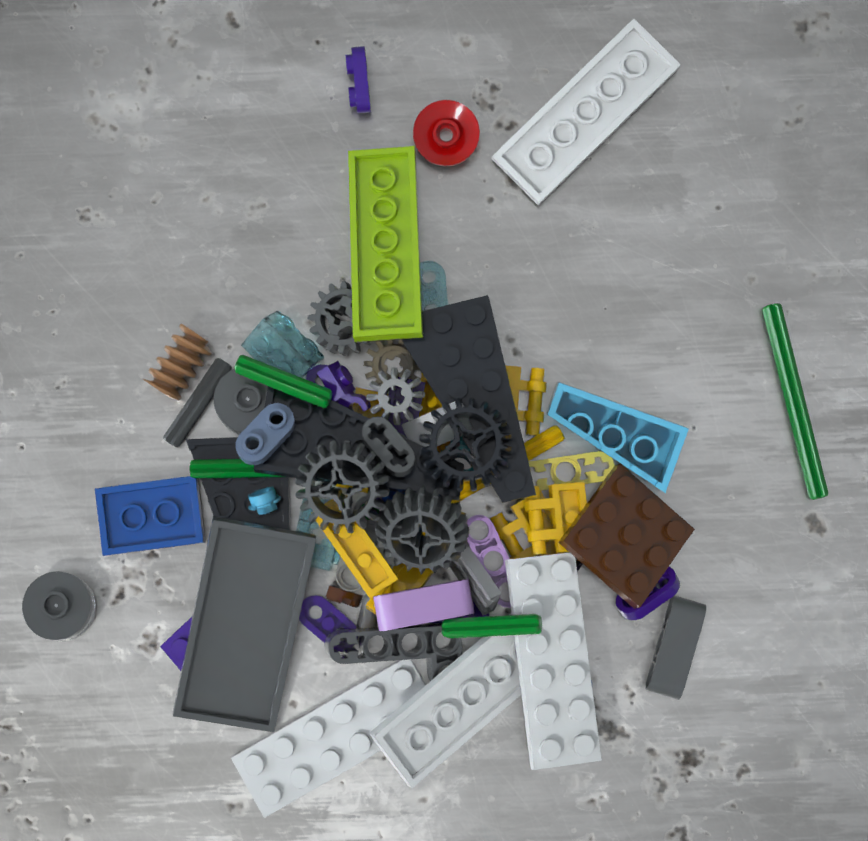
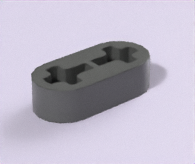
(394, 441)

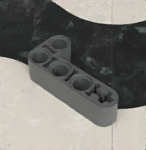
(392, 647)

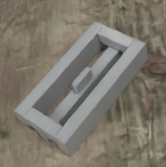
(483, 589)

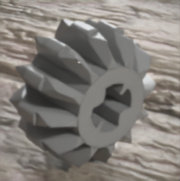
(407, 392)

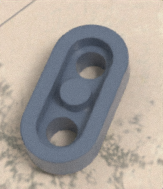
(267, 434)

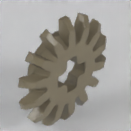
(390, 352)

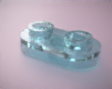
(436, 291)

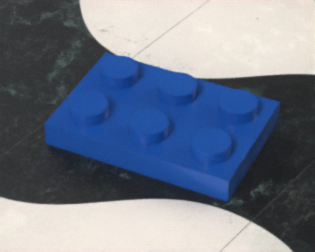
(149, 515)

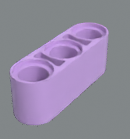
(490, 543)
(423, 605)

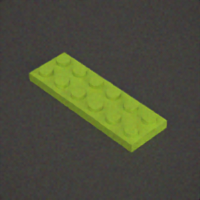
(384, 244)

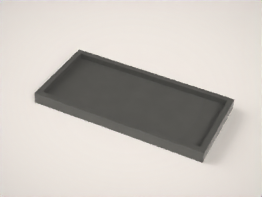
(244, 624)

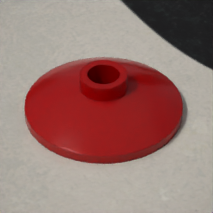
(451, 117)

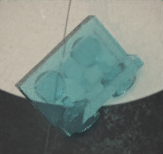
(282, 345)

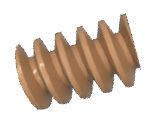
(179, 363)

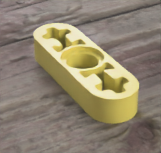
(589, 458)

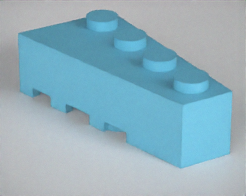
(624, 433)

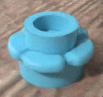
(264, 500)

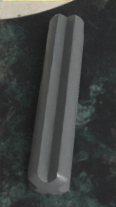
(196, 403)

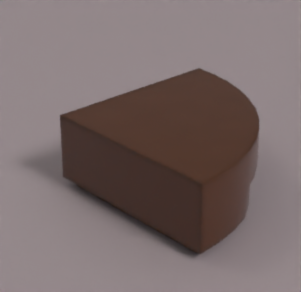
(341, 596)

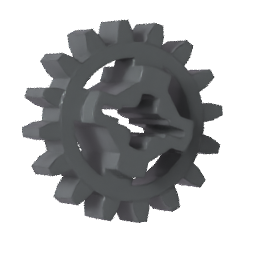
(338, 329)

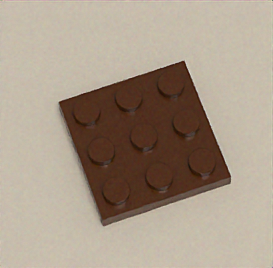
(626, 536)

